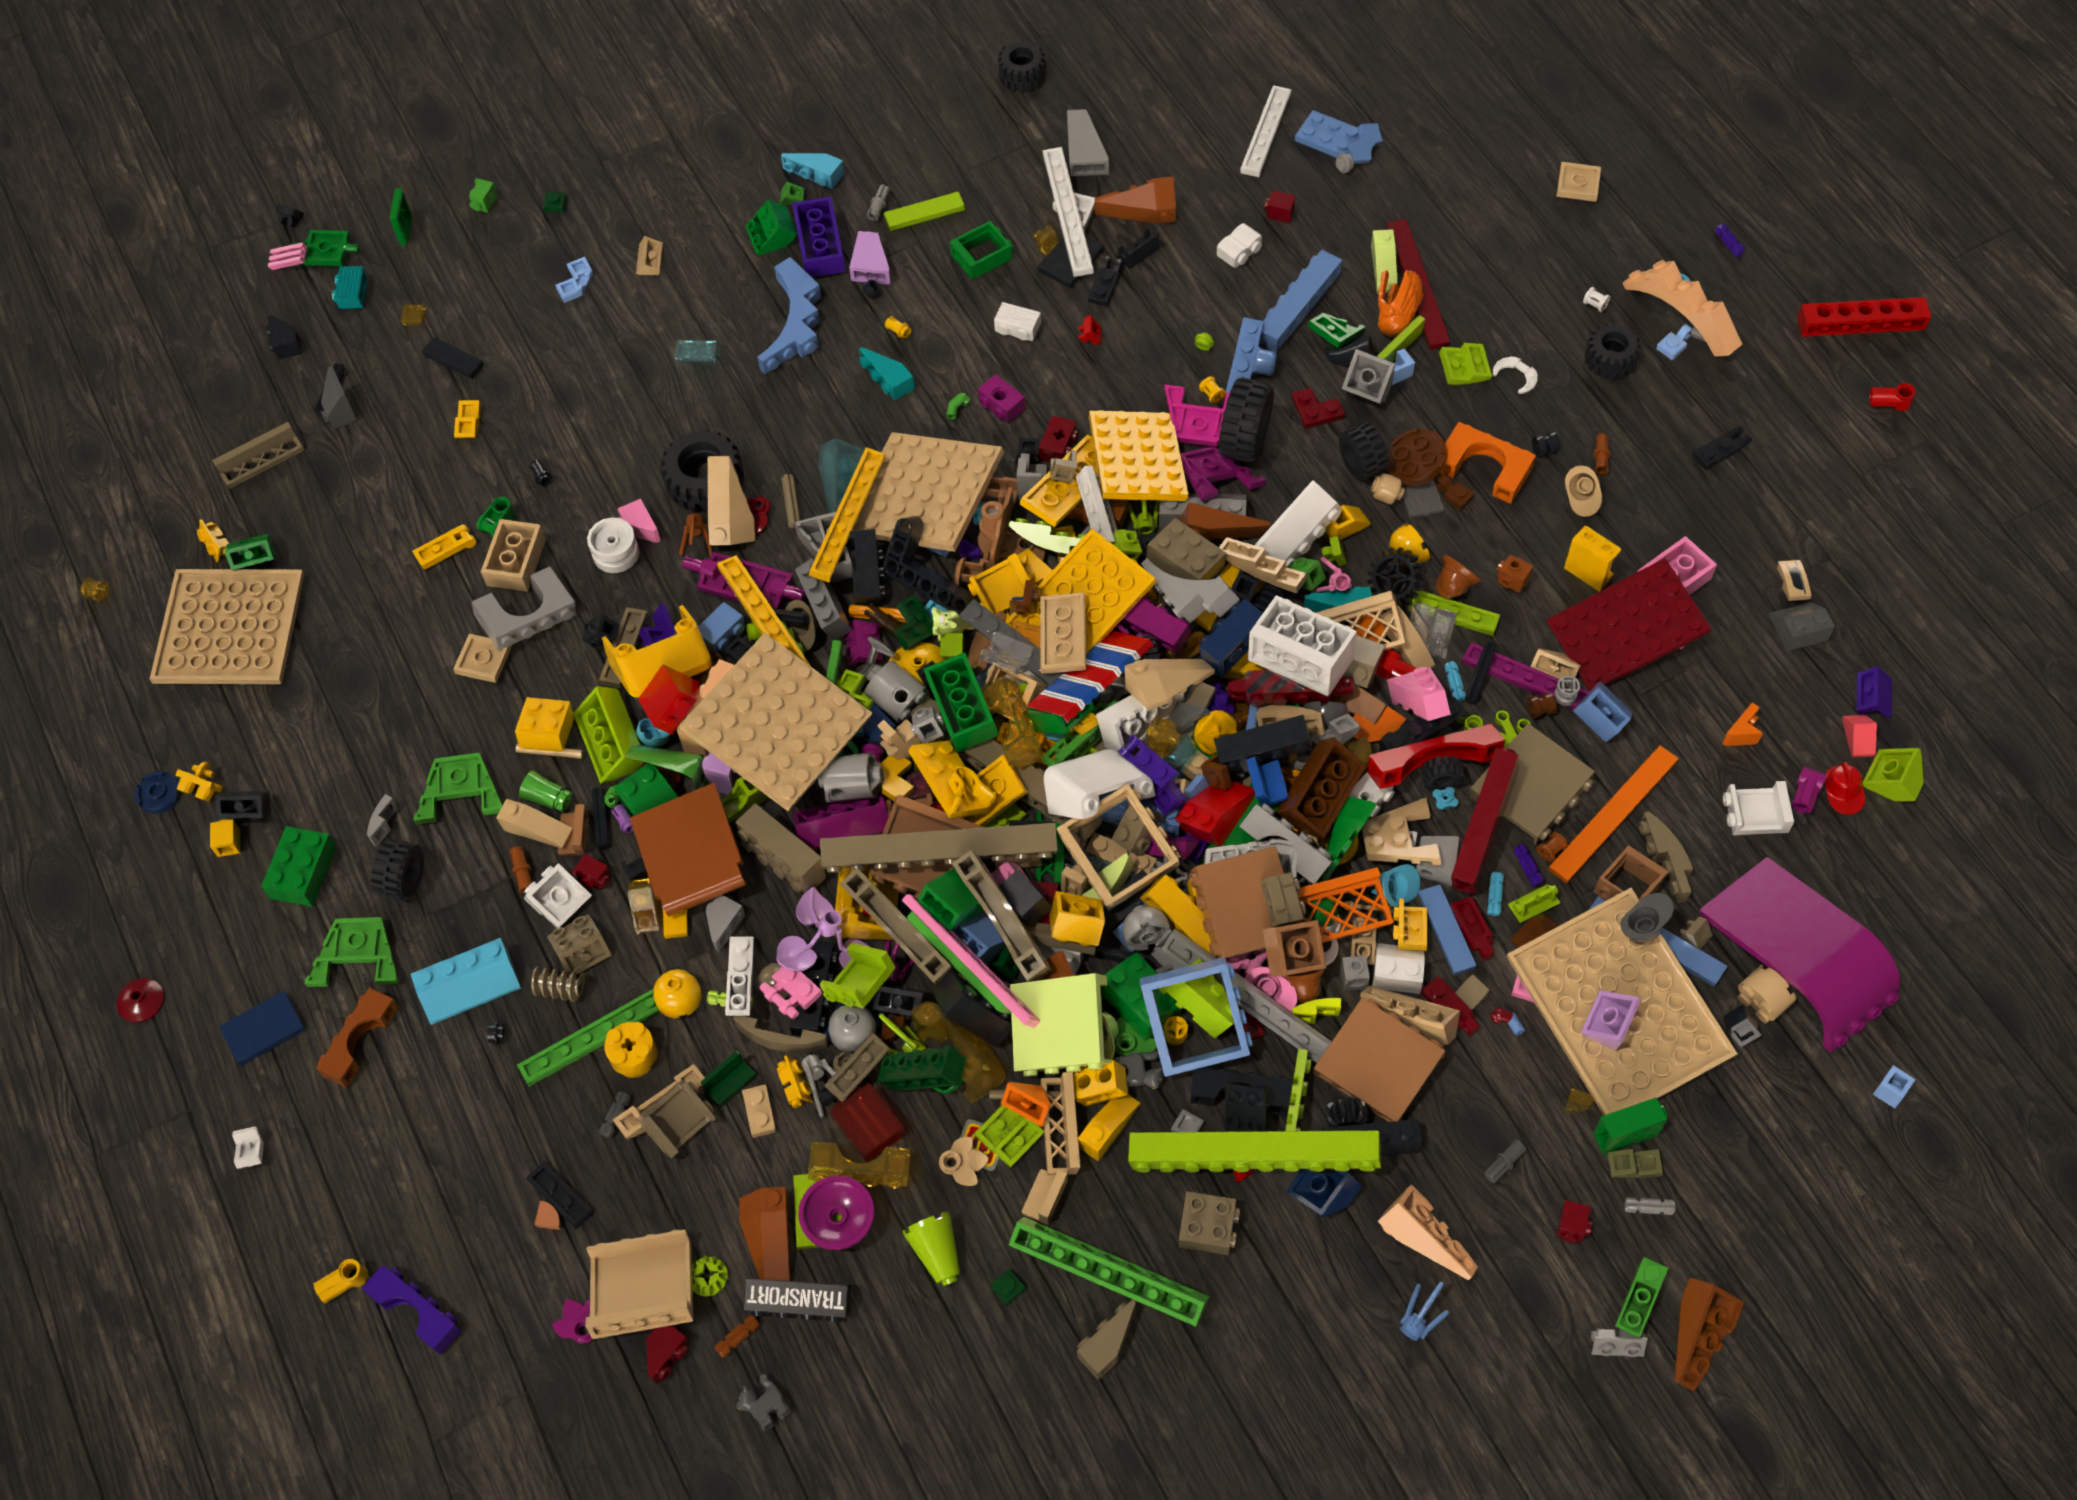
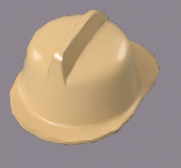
(1583, 490)

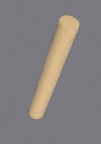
(568, 753)

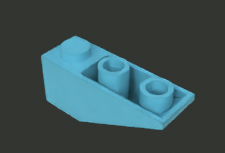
(815, 167)

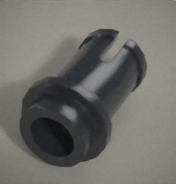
(542, 476)

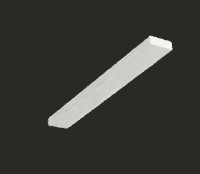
(1067, 212)

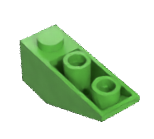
(1641, 1297)

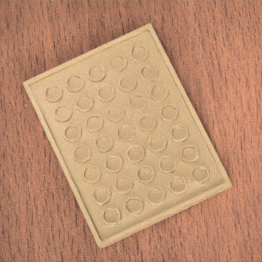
(1672, 1028)

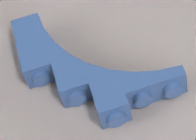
(802, 317)

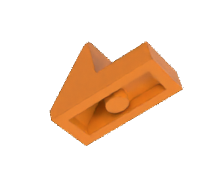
(1743, 730)

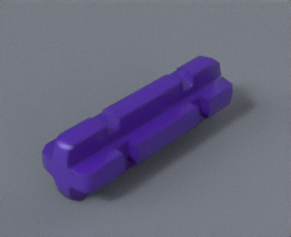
(1730, 240)
(1528, 865)

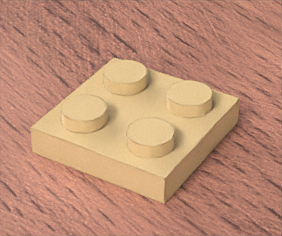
(1578, 181)
(481, 659)

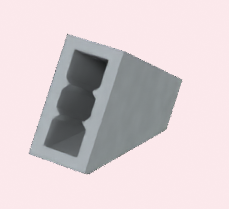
(1085, 147)

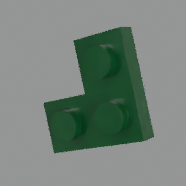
(918, 625)

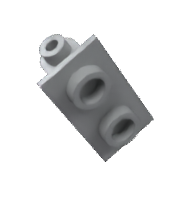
(1607, 1344)

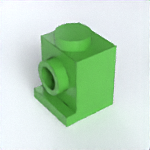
(483, 195)

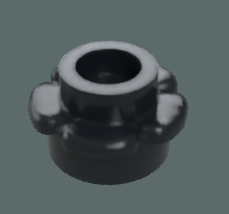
(495, 1033)

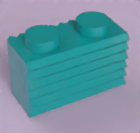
(350, 287)

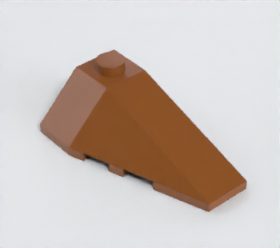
(1145, 203)
(1219, 524)
(766, 1227)
(1704, 1321)

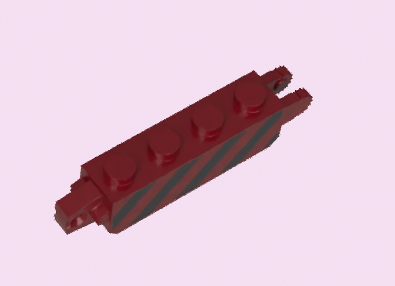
(1268, 687)

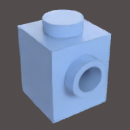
(1894, 1086)

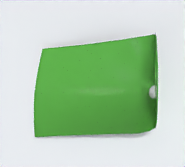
(678, 761)

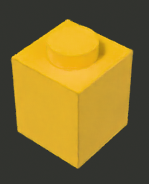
(225, 837)

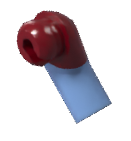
(1501, 1014)

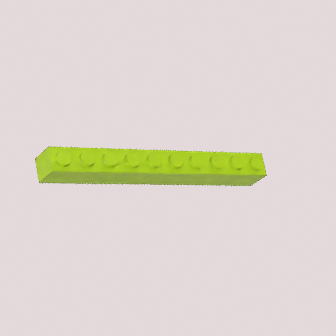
(1255, 1151)

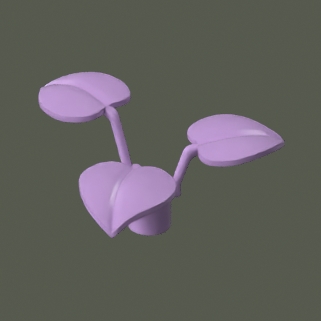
(813, 909)

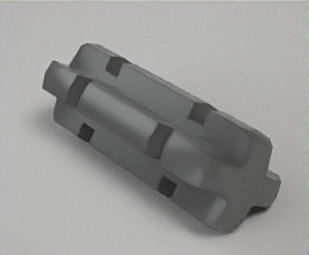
(617, 1108)

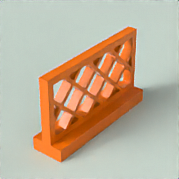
(1342, 885)

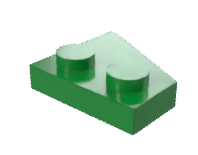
(1335, 329)

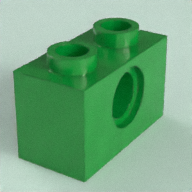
(250, 551)

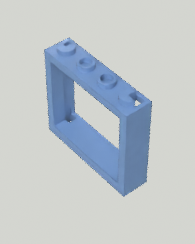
(1184, 974)

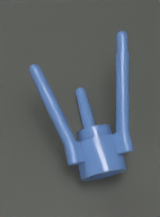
(1414, 1325)

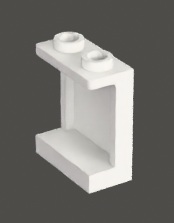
(1758, 810)

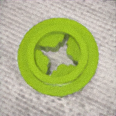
(716, 1281)

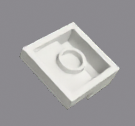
(556, 895)

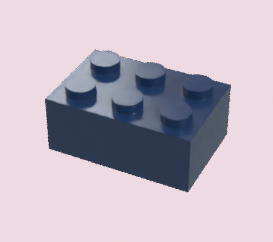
(1230, 638)

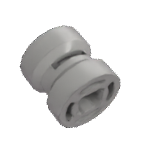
(1567, 690)

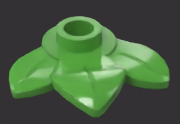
(1129, 1036)

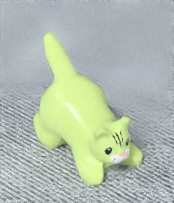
(948, 622)

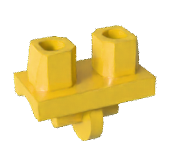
(202, 772)

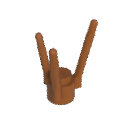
(694, 527)

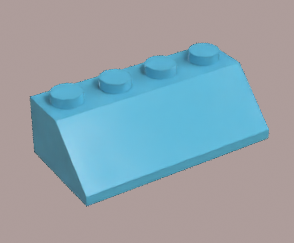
(465, 981)

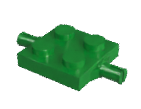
(328, 247)

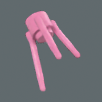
(1338, 581)

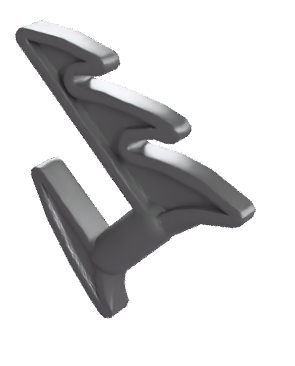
(876, 646)

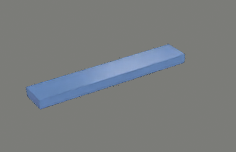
(1690, 957)

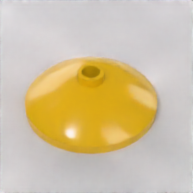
(921, 652)

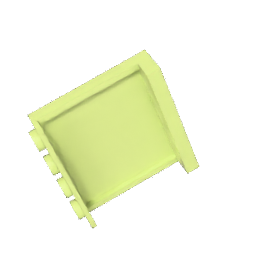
(1068, 1025)

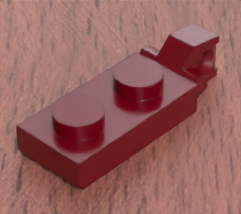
(1473, 926)
(1441, 994)

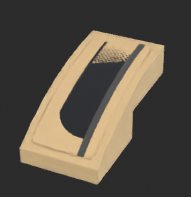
(1794, 580)

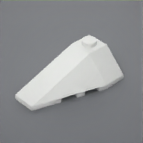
(1286, 852)

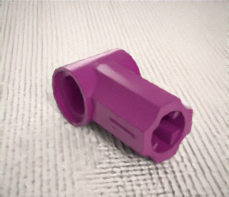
(1809, 785)

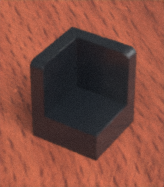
(1742, 1025)

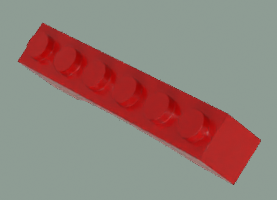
(1393, 765)

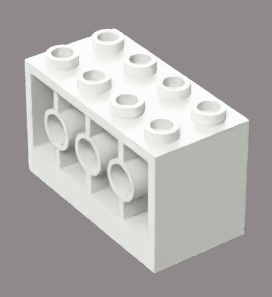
(1302, 645)

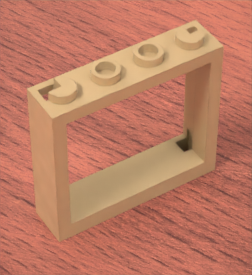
(1146, 817)

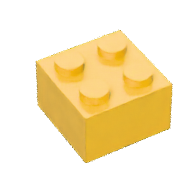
(544, 724)
(1076, 919)

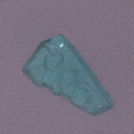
(837, 465)

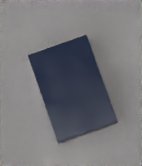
(262, 1028)

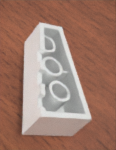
(1130, 718)

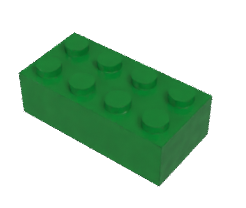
(961, 702)

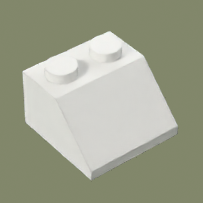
(1398, 969)

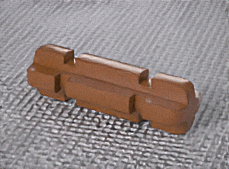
(736, 1336)

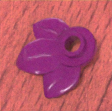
(573, 1321)

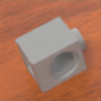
(1354, 973)

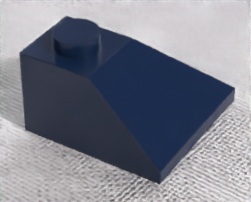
(1324, 1190)

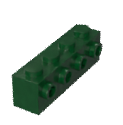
(922, 1069)

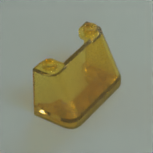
(982, 1067)

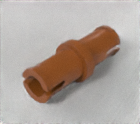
(1602, 454)
(520, 868)

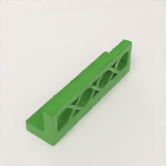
(1078, 745)

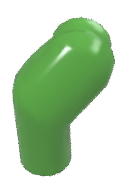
(960, 399)
(611, 797)

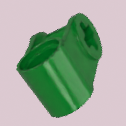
(499, 509)

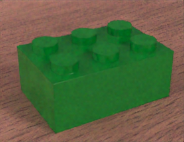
(299, 866)
(1126, 996)

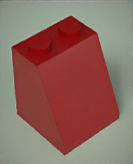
(669, 698)

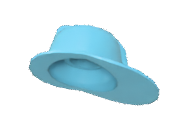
(1399, 883)

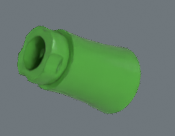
(544, 792)

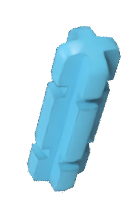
(1455, 681)
(1495, 894)

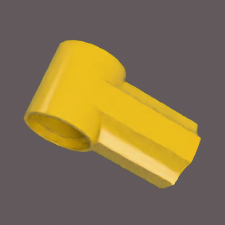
(339, 1280)

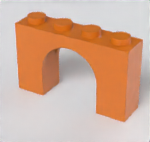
(1515, 462)

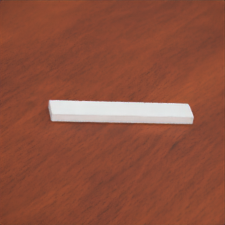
(1266, 131)

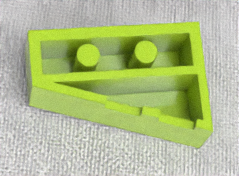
(1205, 1000)

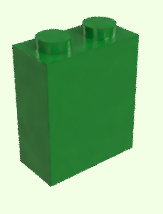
(950, 900)
(1630, 1126)

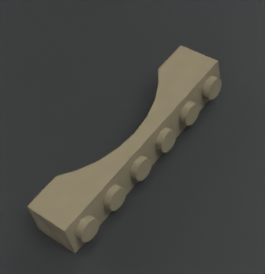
(896, 925)
(1010, 927)

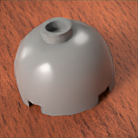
(1144, 927)
(851, 1027)

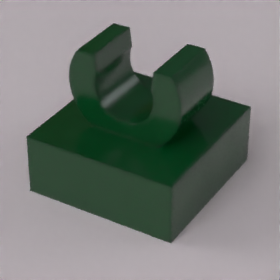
(1006, 964)

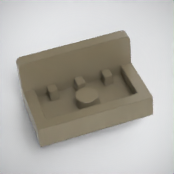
(1132, 833)

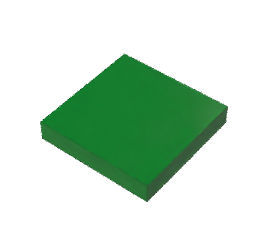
(401, 216)

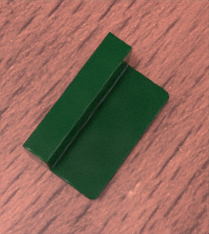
(727, 1079)

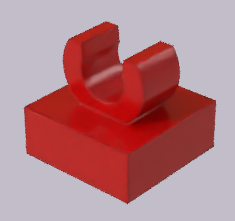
(1090, 330)

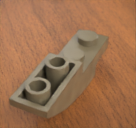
(1667, 849)

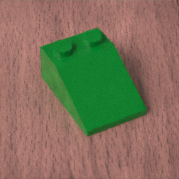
(644, 790)

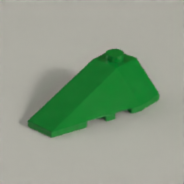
(1345, 829)

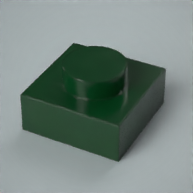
(555, 202)
(1007, 1287)

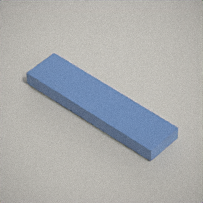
(1447, 930)

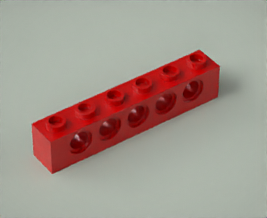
(1863, 316)

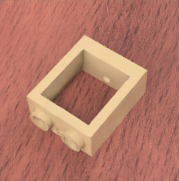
(1032, 690)

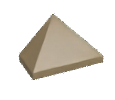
(1554, 663)

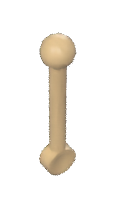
(1366, 907)

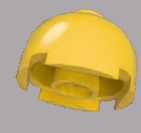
(1409, 539)
(677, 993)

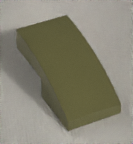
(1635, 1164)

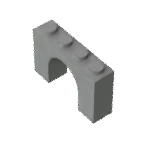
(509, 629)

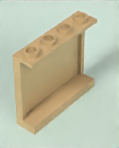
(640, 1284)

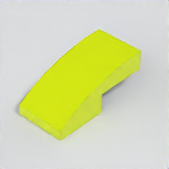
(1309, 1010)

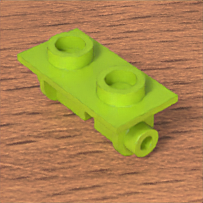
(1534, 903)

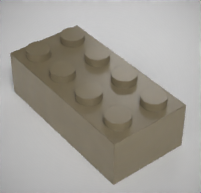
(780, 849)

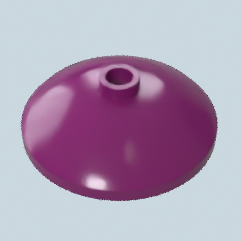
(836, 1197)

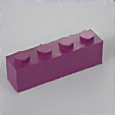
(1157, 621)

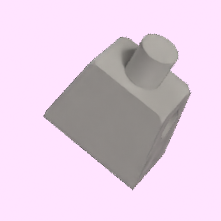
(1448, 853)

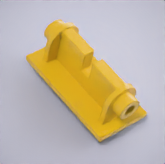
(211, 535)
(792, 1072)

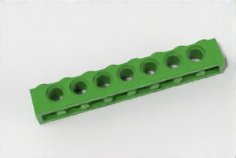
(1109, 1271)

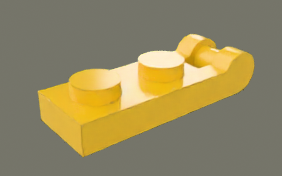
(444, 546)

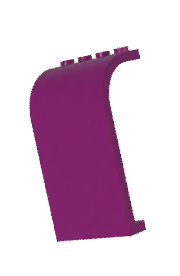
(1810, 945)

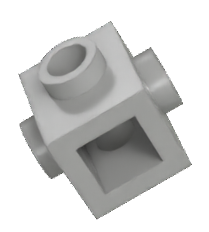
(927, 724)

